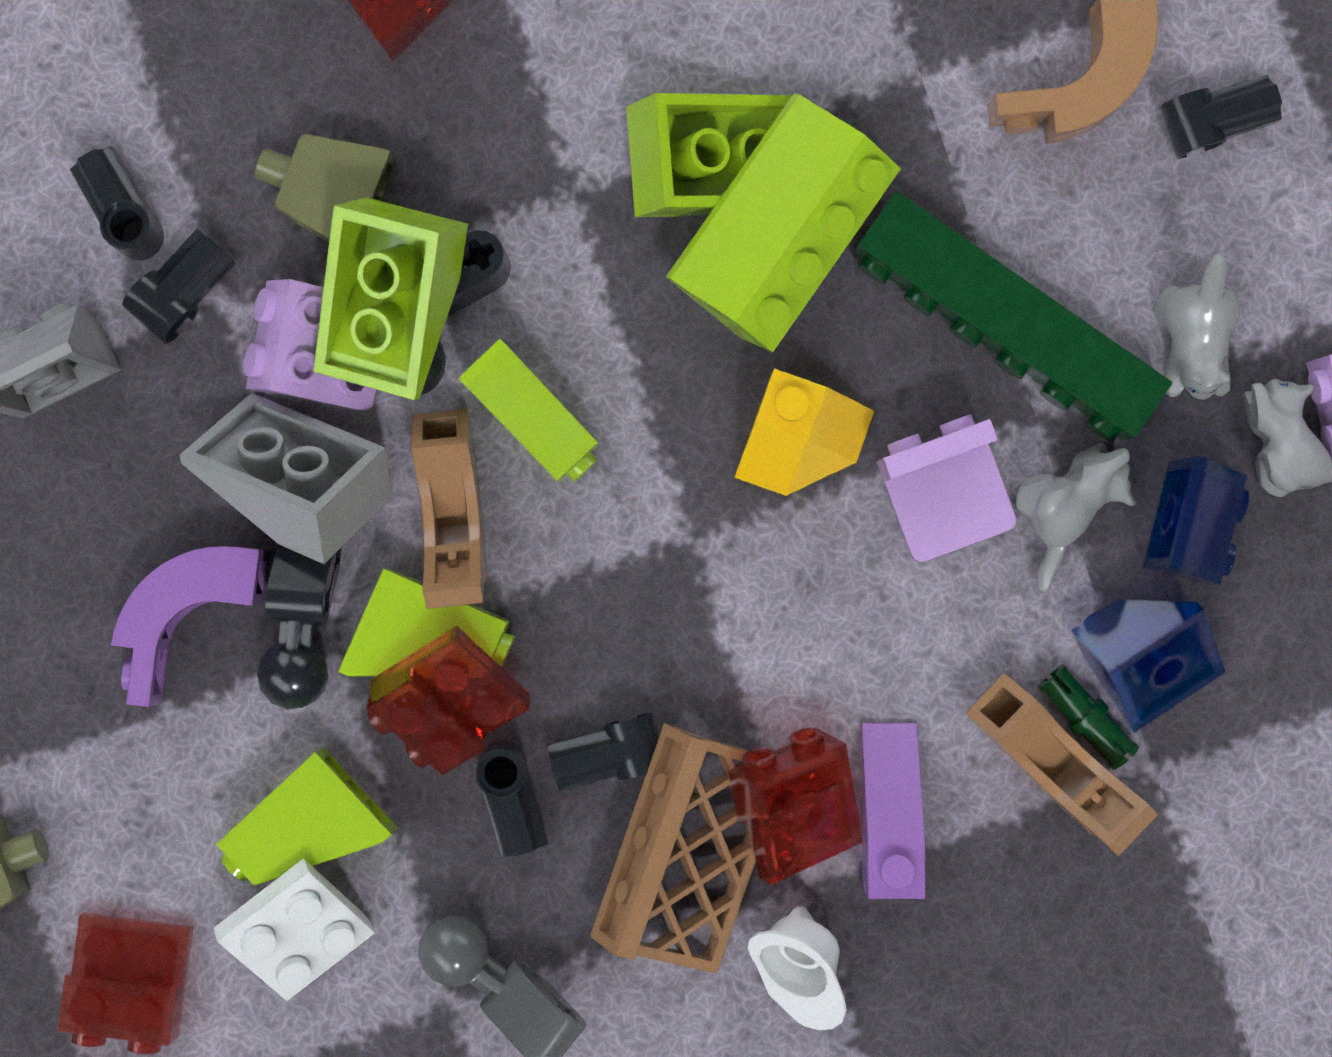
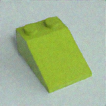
(693, 147)
(387, 294)

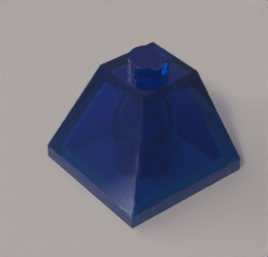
(1149, 655)

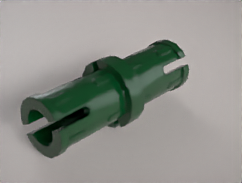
(1088, 717)

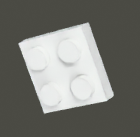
(294, 930)

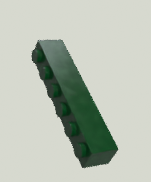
(1010, 318)

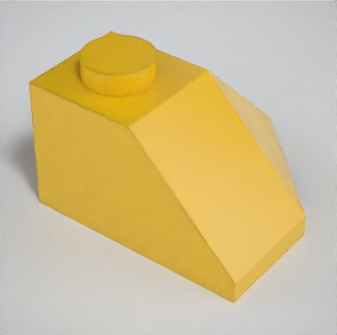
(801, 435)

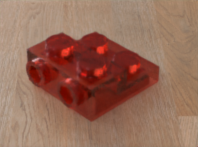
(445, 701)
(797, 803)
(126, 982)

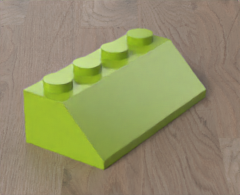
(783, 222)

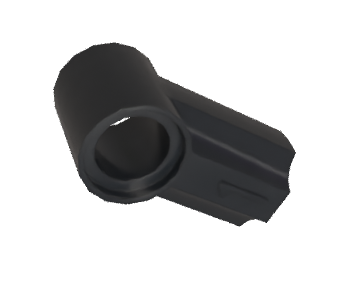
(1212, 117)
(117, 203)
(172, 293)
(614, 751)
(511, 803)

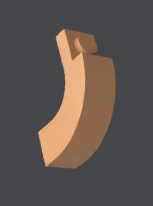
(1121, 54)
(450, 508)
(1060, 765)

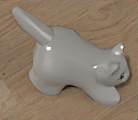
(1200, 329)
(1291, 451)
(1065, 506)

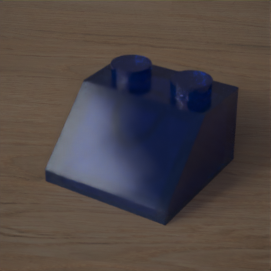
(1197, 521)

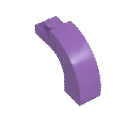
(168, 596)

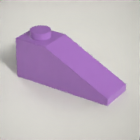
(892, 812)

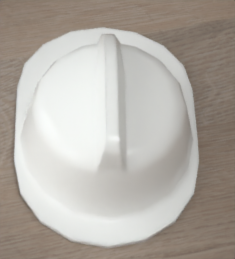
(800, 969)

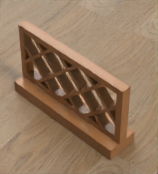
(656, 841)

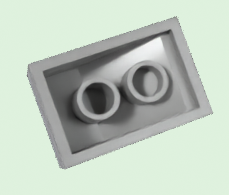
(52, 360)
(292, 475)

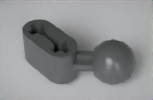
(516, 998)

